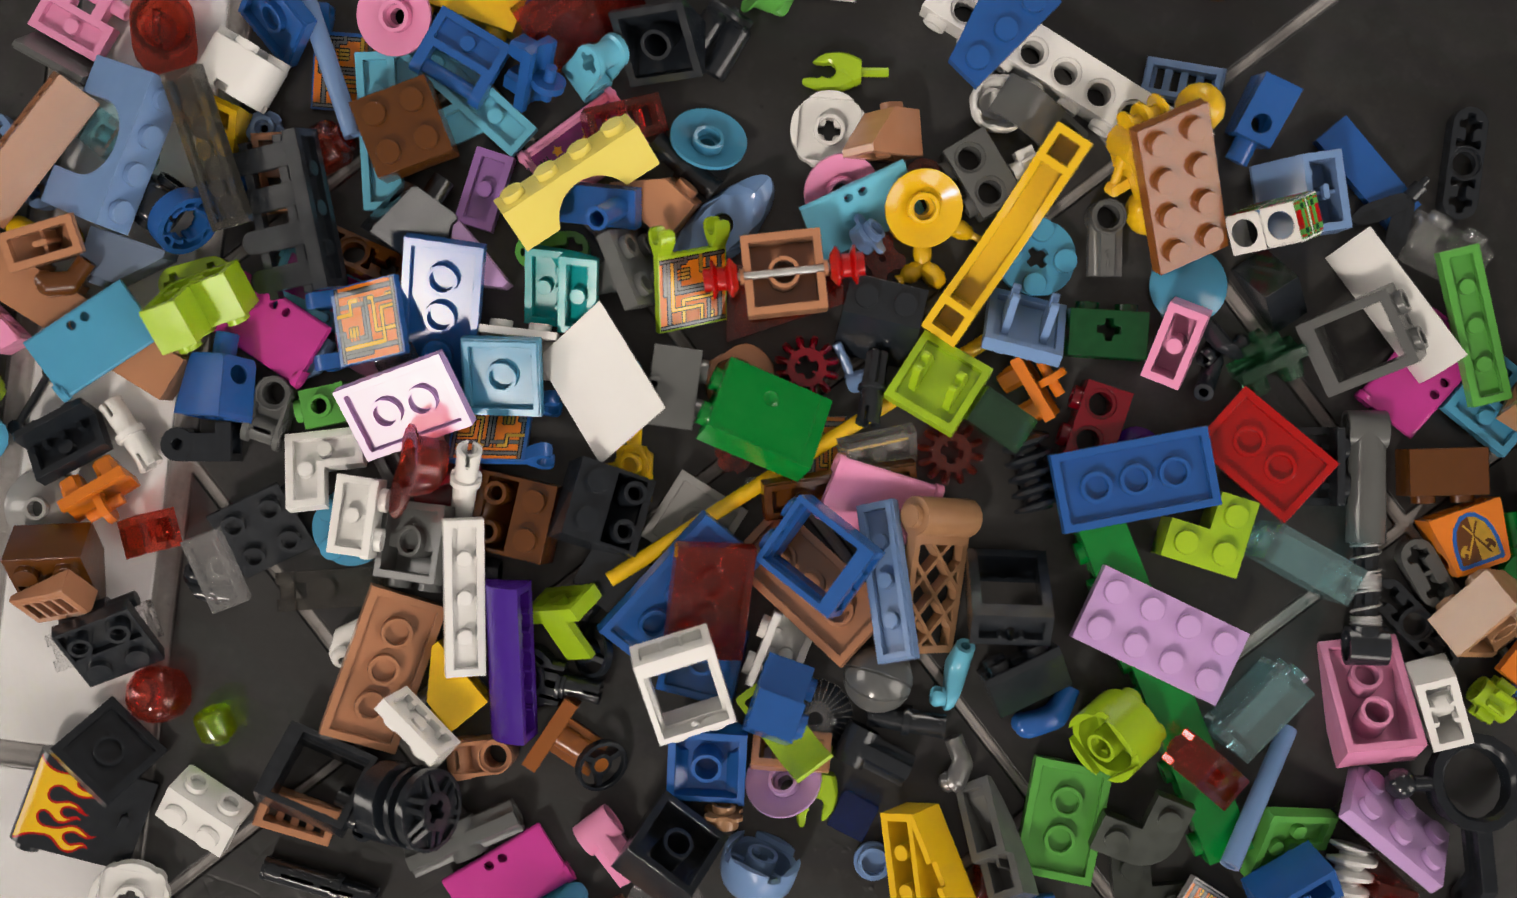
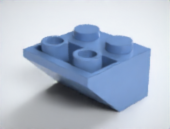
(1302, 173)

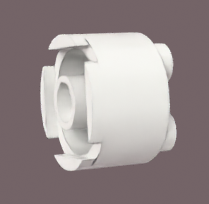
(243, 69)

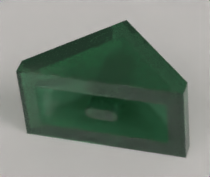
(1000, 419)

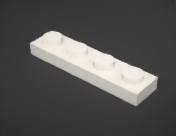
(464, 597)

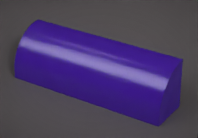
(511, 661)

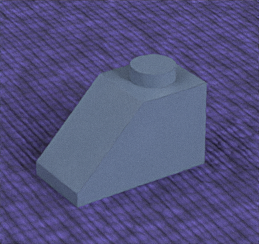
(122, 258)

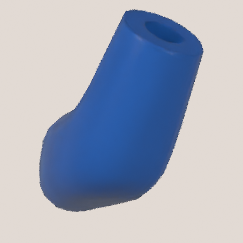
(1048, 717)

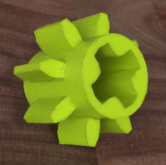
(1492, 699)

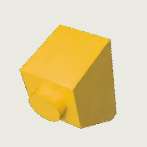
(453, 698)

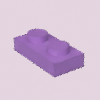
(486, 179)

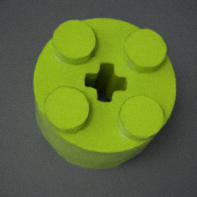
(1116, 734)

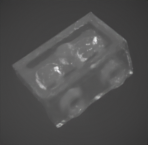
(1433, 235)

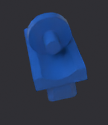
(537, 75)

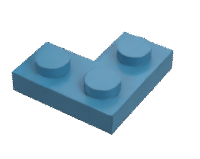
(1481, 420)

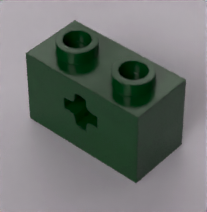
(1128, 338)

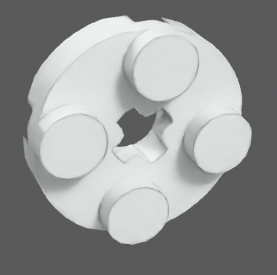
(813, 113)
(131, 875)

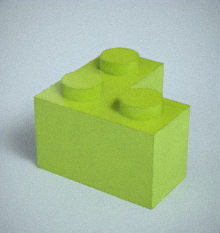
(196, 305)
(1216, 542)

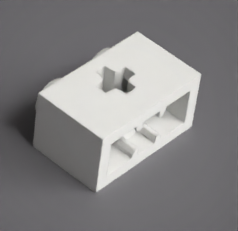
(1439, 702)

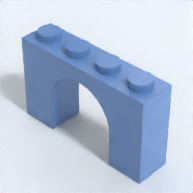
(116, 188)

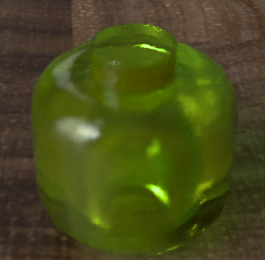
(215, 724)

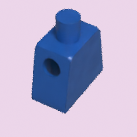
(1270, 103)
(218, 383)

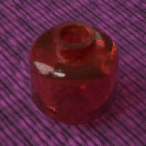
(335, 149)

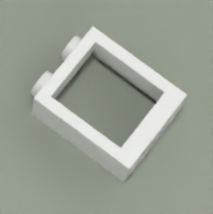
(673, 653)

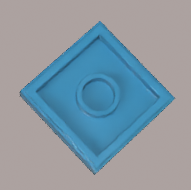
(503, 375)

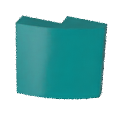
(559, 286)

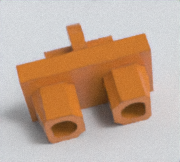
(1023, 372)
(101, 495)

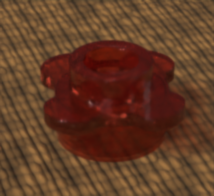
(893, 260)

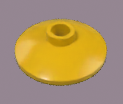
(941, 214)

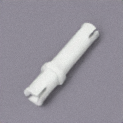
(466, 478)

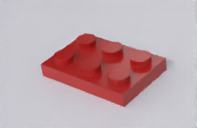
(1267, 455)

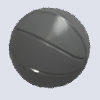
(875, 685)

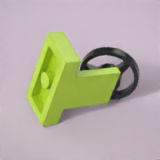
(559, 610)

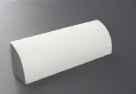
(1368, 265)

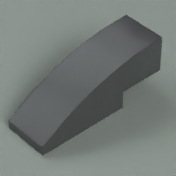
(995, 841)

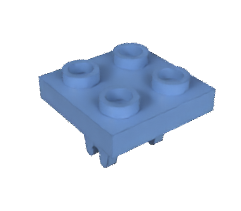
(1025, 326)

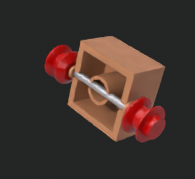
(784, 273)

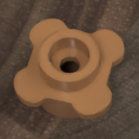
(724, 816)

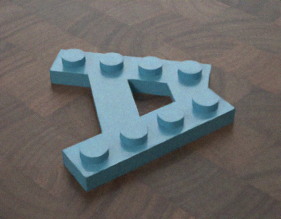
(495, 118)

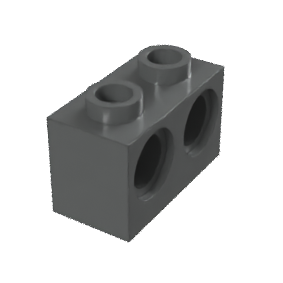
(990, 171)

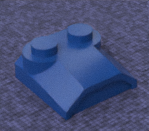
(709, 766)

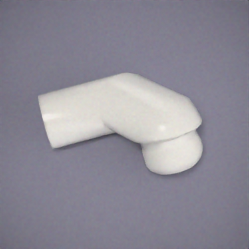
(340, 642)

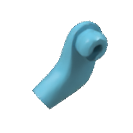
(954, 675)

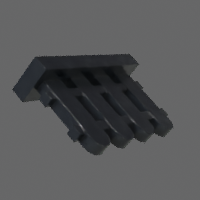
(310, 213)

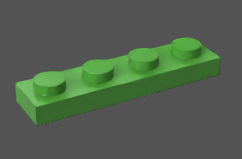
(1473, 325)

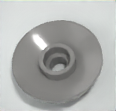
(23, 495)

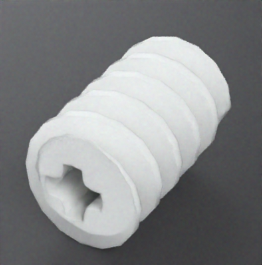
(1350, 867)

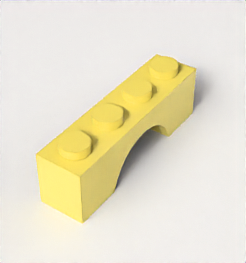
(535, 203)

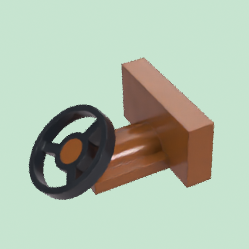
(578, 748)

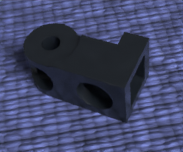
(192, 445)

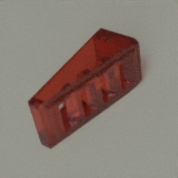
(604, 111)

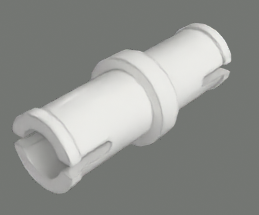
(130, 434)

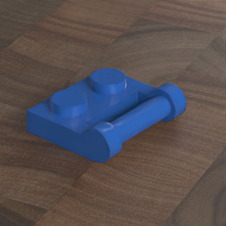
(466, 45)

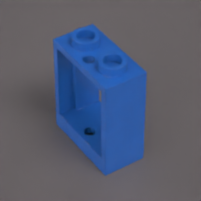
(850, 579)

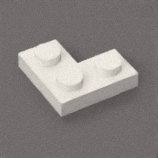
(309, 460)

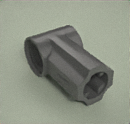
(1102, 243)

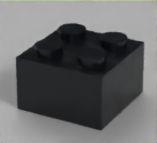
(670, 850)

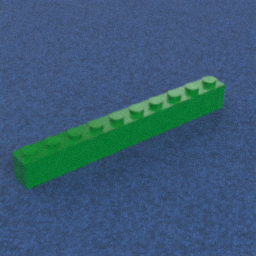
(1171, 706)

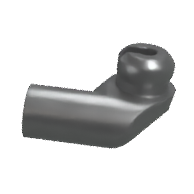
(960, 767)

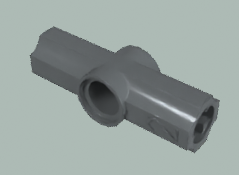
(470, 838)

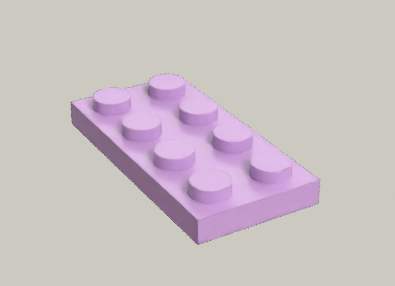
(1159, 634)

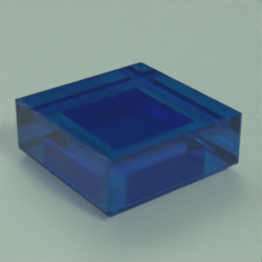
(853, 815)

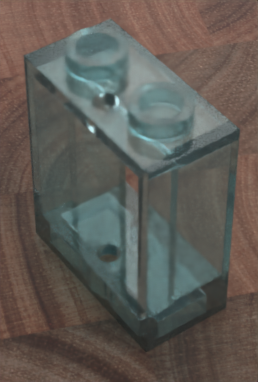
(1304, 562)
(1258, 707)

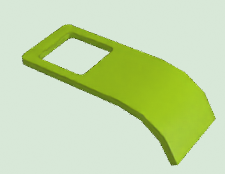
(802, 755)

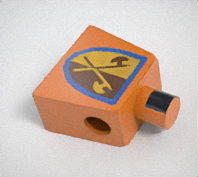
(1468, 535)

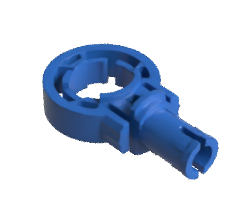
(172, 205)

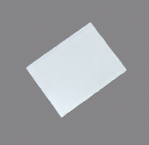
(601, 382)

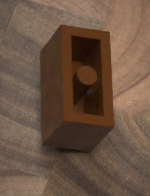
(1442, 472)

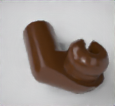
(64, 282)

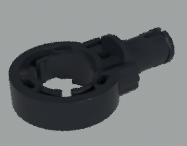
(566, 683)

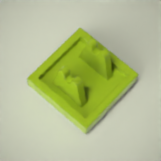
(938, 383)

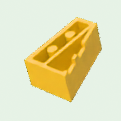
(922, 854)

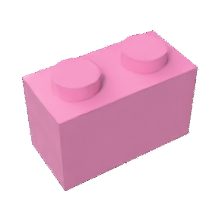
(1176, 342)

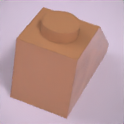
(886, 135)
(666, 201)

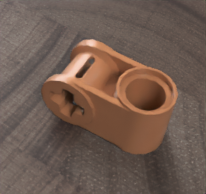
(474, 759)

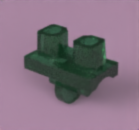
(1266, 356)

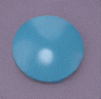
(1197, 282)

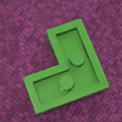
(1285, 829)

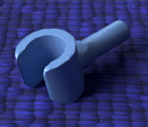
(852, 378)

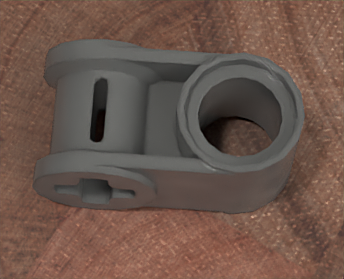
(271, 416)

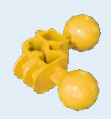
(1120, 148)

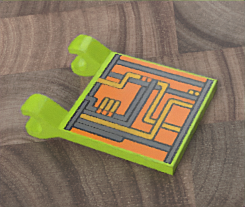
(679, 278)

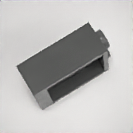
(1325, 357)

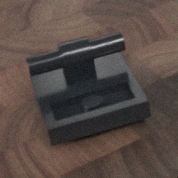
(108, 640)

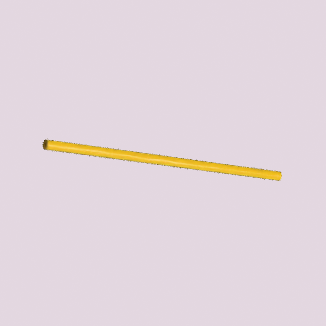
(749, 490)

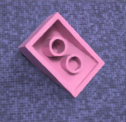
(1369, 709)

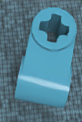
(596, 66)

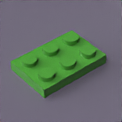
(1060, 817)

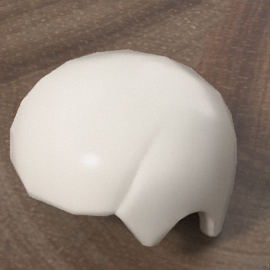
(981, 100)

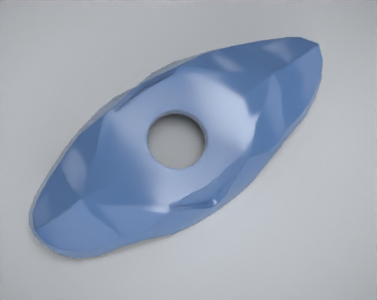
(744, 202)

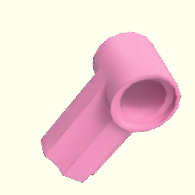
(604, 837)

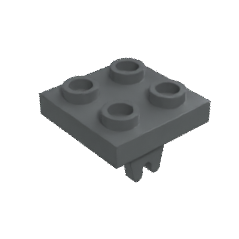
(627, 267)

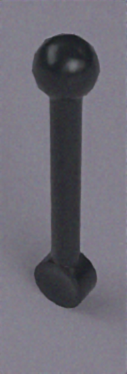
(15, 425)

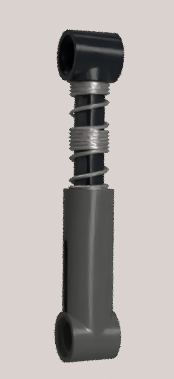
(1365, 639)

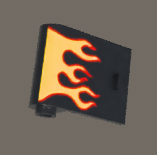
(70, 822)

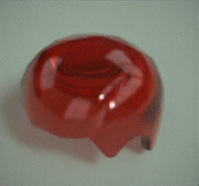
(158, 694)

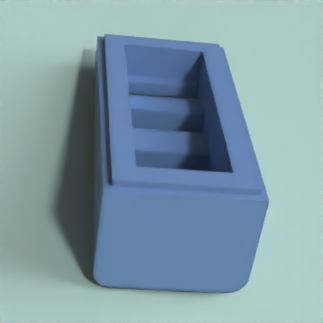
(1202, 72)

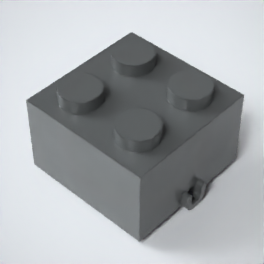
(677, 378)

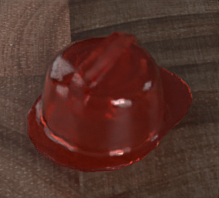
(163, 34)
(419, 469)

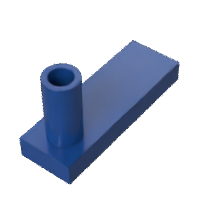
(603, 206)

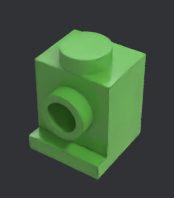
(306, 407)

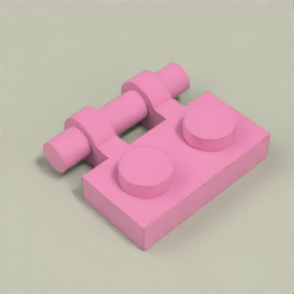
(77, 29)

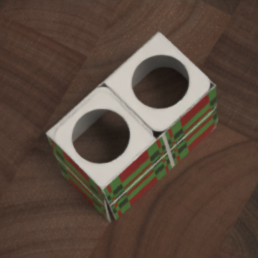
(1304, 212)

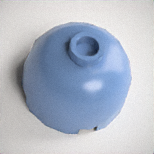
(758, 866)

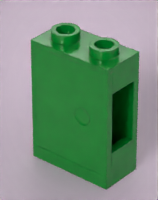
(763, 419)

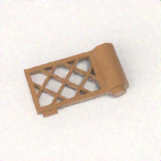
(944, 524)

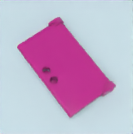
(281, 337)
(1406, 399)
(529, 871)

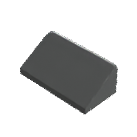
(55, 56)

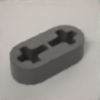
(1416, 576)

